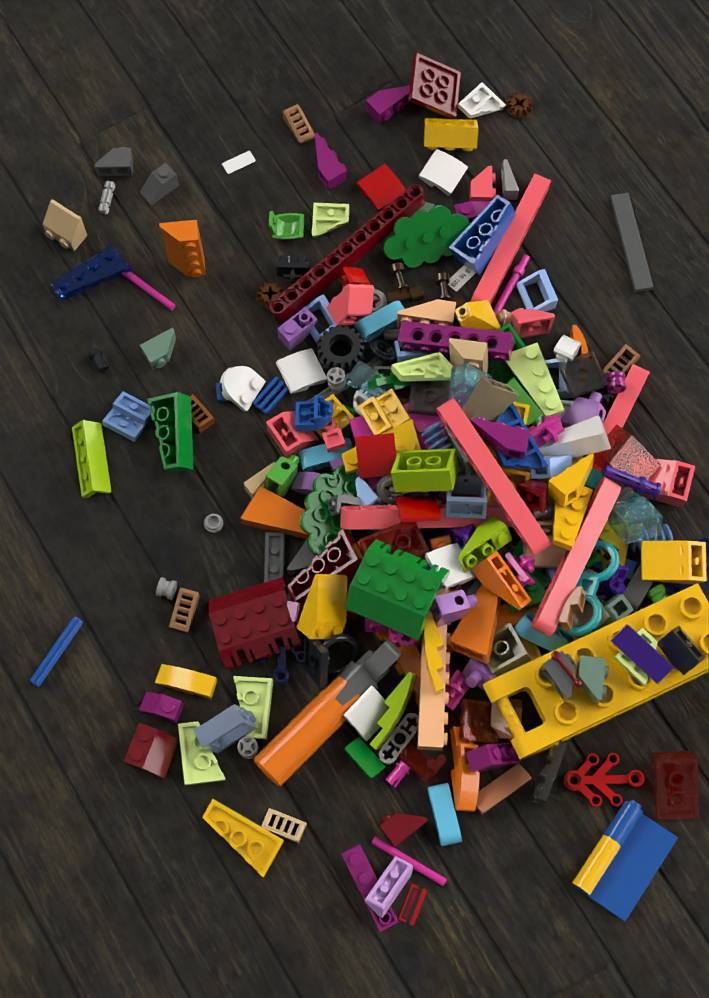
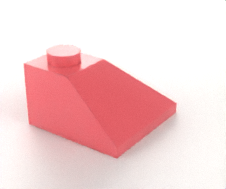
(531, 322)

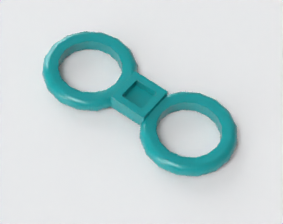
(590, 585)

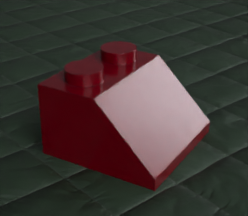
(151, 750)

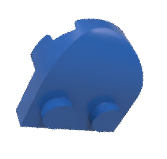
(313, 414)

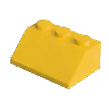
(450, 134)

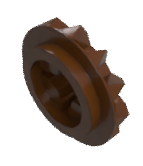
(518, 111)
(263, 299)

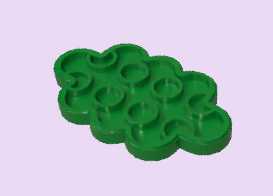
(424, 236)
(317, 519)

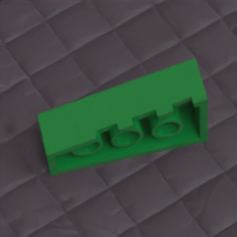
(174, 430)

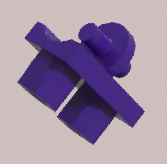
(614, 584)

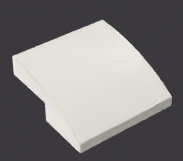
(443, 171)
(301, 370)
(447, 558)
(366, 713)

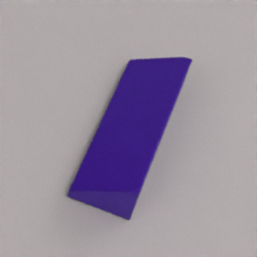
(642, 653)

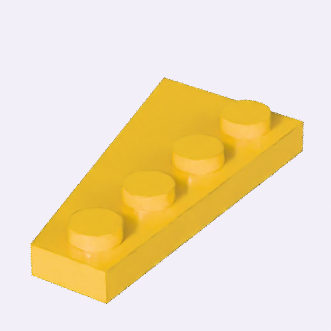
(405, 440)
(568, 520)
(245, 836)

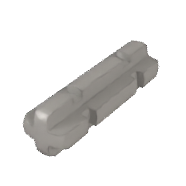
(106, 197)

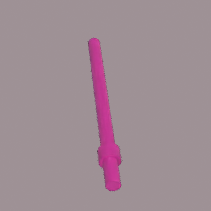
(517, 272)

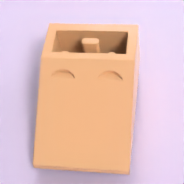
(433, 312)

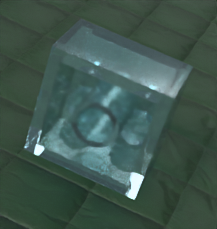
(635, 520)

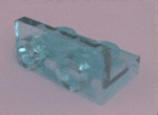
(359, 378)

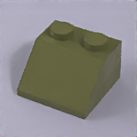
(507, 651)

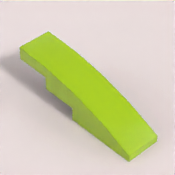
(397, 702)

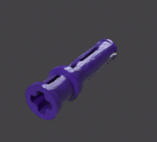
(639, 486)

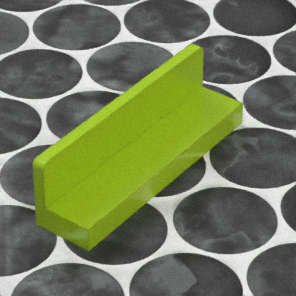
(91, 458)

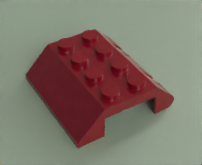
(252, 621)

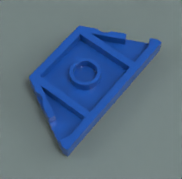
(533, 458)

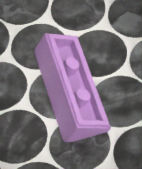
(389, 886)

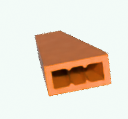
(273, 514)
(477, 629)

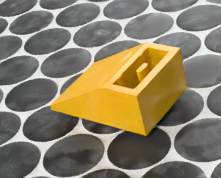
(673, 561)

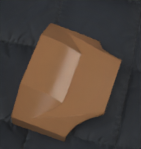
(499, 723)

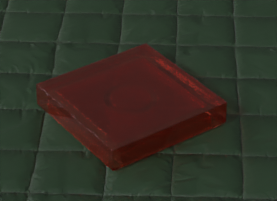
(476, 722)

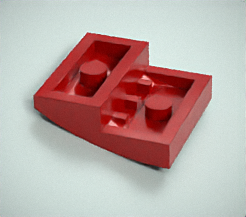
(381, 187)
(375, 455)
(418, 509)

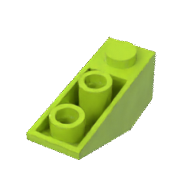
(484, 542)

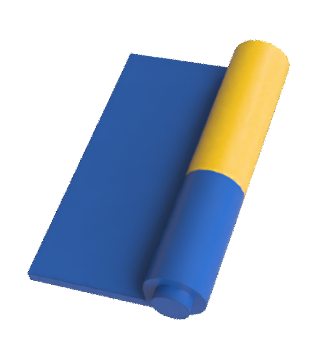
(624, 860)

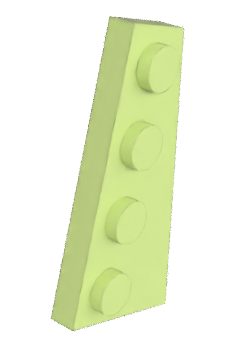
(532, 372)

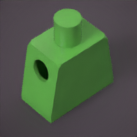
(282, 475)

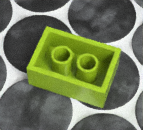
(425, 470)

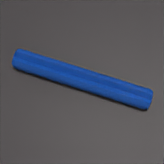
(56, 651)

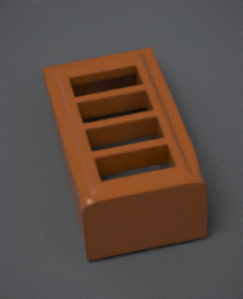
(207, 422)

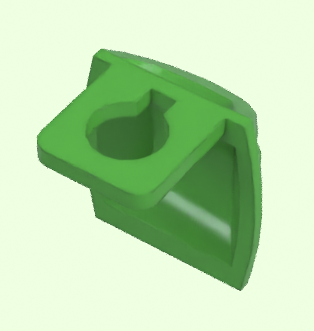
(286, 225)

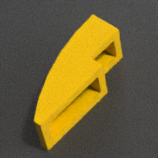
(186, 681)

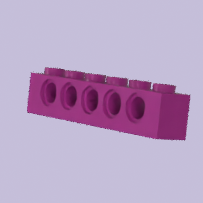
(411, 330)

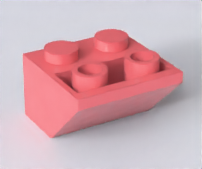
(351, 304)
(284, 434)

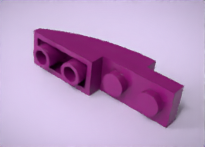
(365, 881)

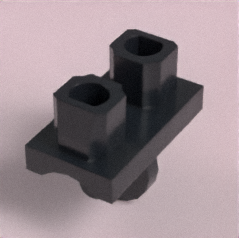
(292, 270)

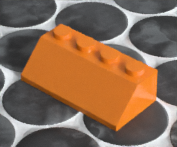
(184, 247)

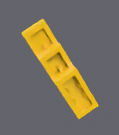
(432, 644)

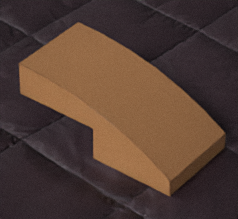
(573, 605)

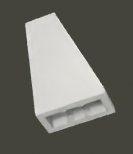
(579, 439)

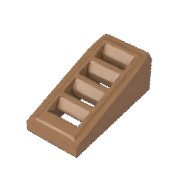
(293, 114)
(630, 352)
(188, 593)

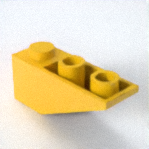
(569, 484)

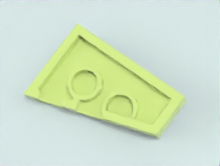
(256, 696)
(197, 763)

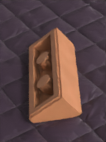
(501, 788)

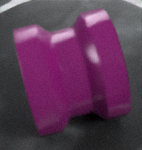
(616, 382)

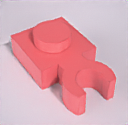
(333, 437)

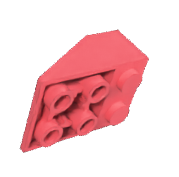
(674, 480)

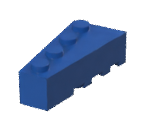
(483, 235)

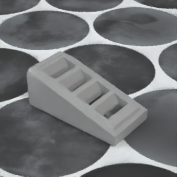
(509, 185)

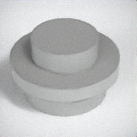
(213, 523)

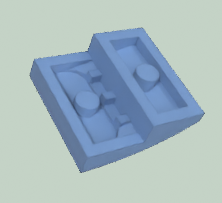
(128, 416)

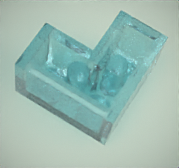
(463, 382)

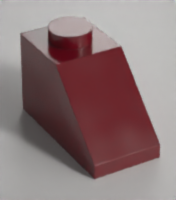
(533, 494)
(400, 827)

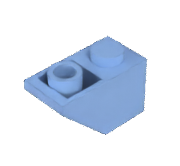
(556, 465)

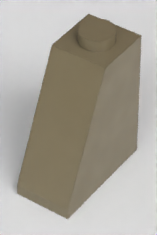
(489, 399)

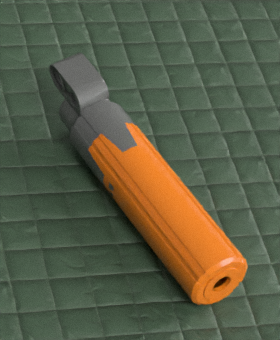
(323, 714)

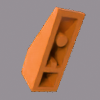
(500, 580)

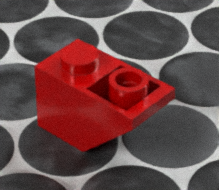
(354, 276)

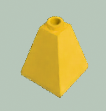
(477, 316)

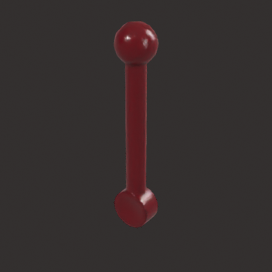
(556, 656)

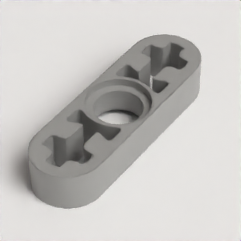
(386, 747)

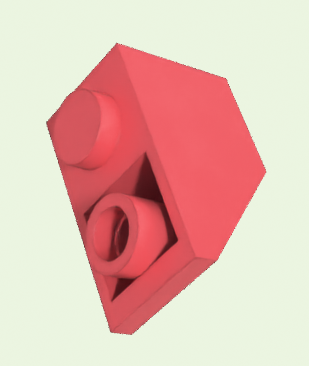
(481, 186)

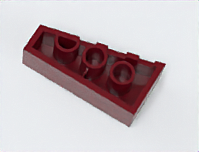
(338, 558)

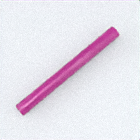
(155, 294)
(416, 865)

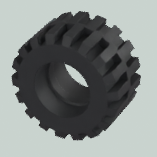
(337, 337)

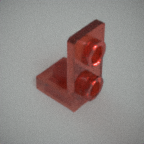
(420, 763)

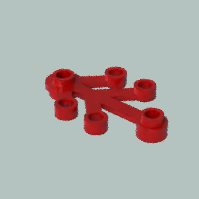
(599, 780)

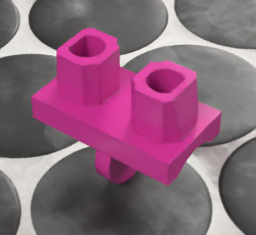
(547, 430)
(521, 567)
(457, 688)

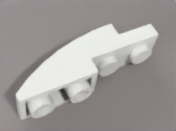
(566, 349)

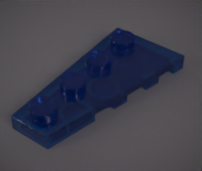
(91, 272)

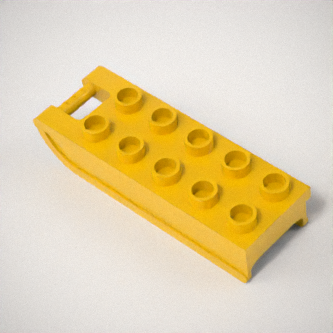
(578, 714)

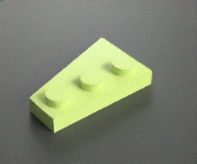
(425, 368)

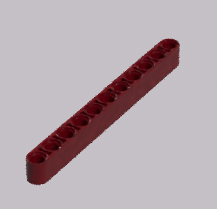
(340, 257)

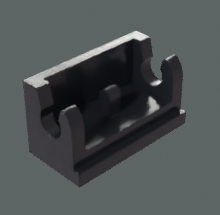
(681, 650)

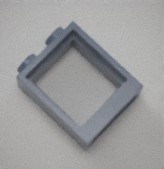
(467, 506)
(225, 728)

